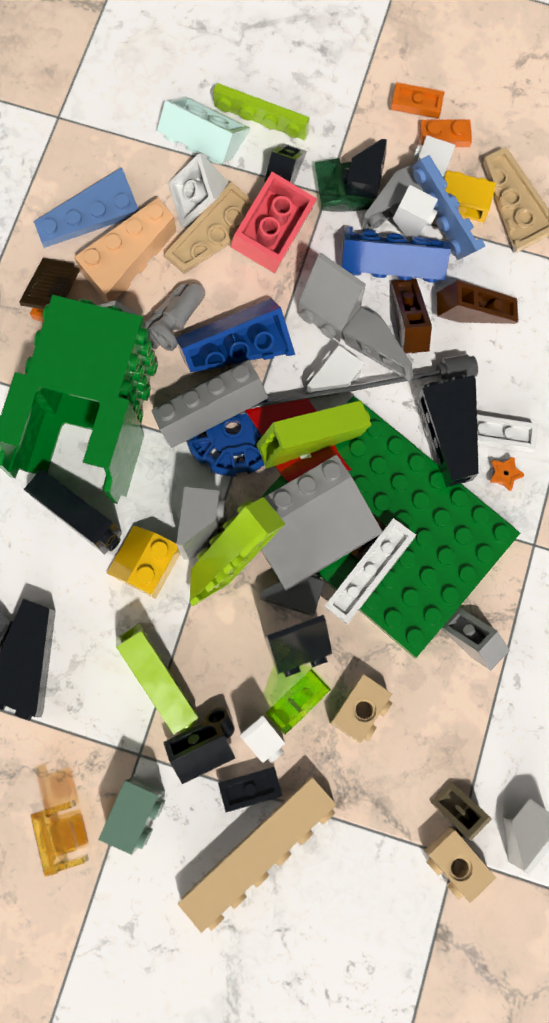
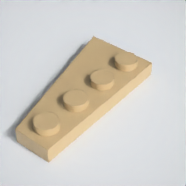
(517, 199)
(211, 230)

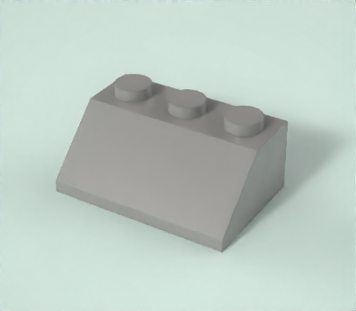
(200, 520)

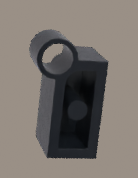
(202, 746)

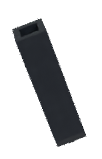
(452, 426)
(74, 511)
(26, 660)

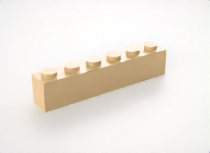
(256, 854)

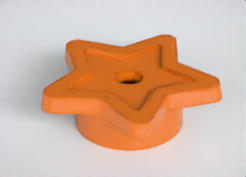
(505, 480)

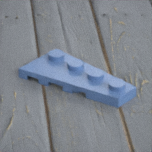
(92, 209)
(448, 218)

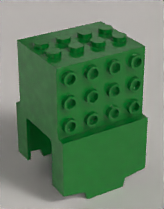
(85, 373)

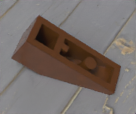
(475, 305)
(411, 316)

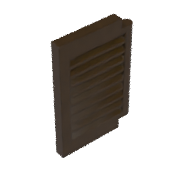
(49, 279)

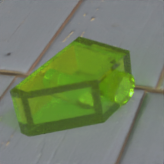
(298, 701)

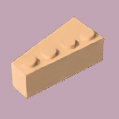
(126, 250)

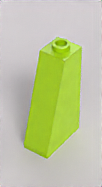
(312, 432)
(156, 679)

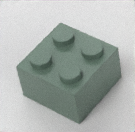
(131, 816)

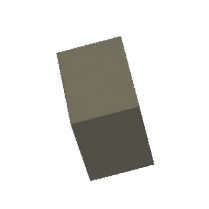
(461, 811)

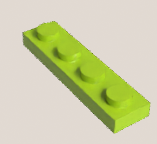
(261, 111)

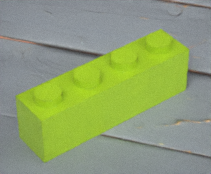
(233, 548)

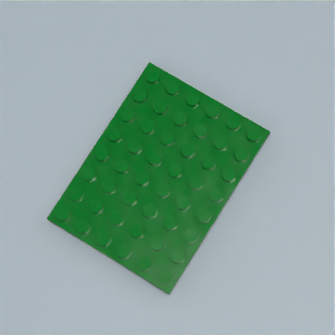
(453, 543)

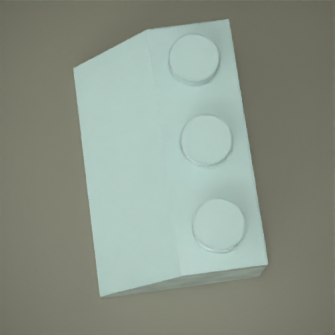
(201, 129)

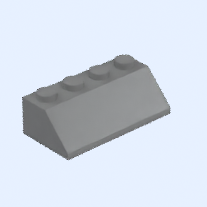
(209, 403)

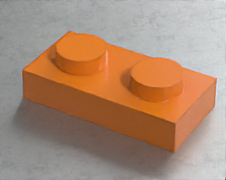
(417, 100)
(448, 130)

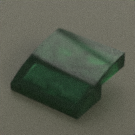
(333, 191)

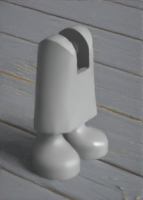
(173, 315)

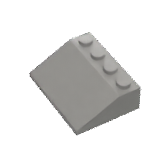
(322, 521)

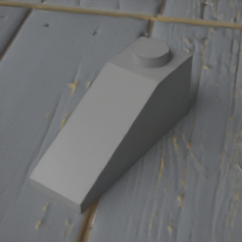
(374, 339)

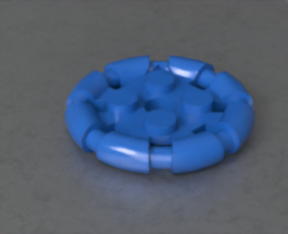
(229, 446)

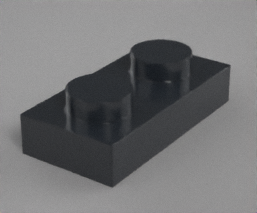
(250, 789)

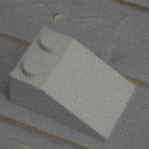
(330, 297)

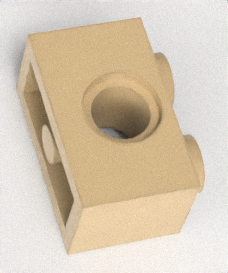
(363, 691)
(475, 874)

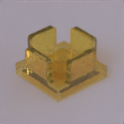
(58, 837)

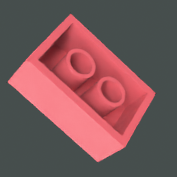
(273, 222)

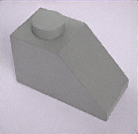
(476, 638)

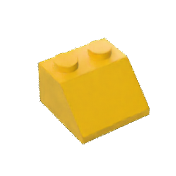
(144, 561)

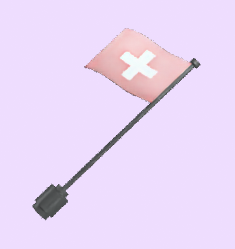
(266, 413)

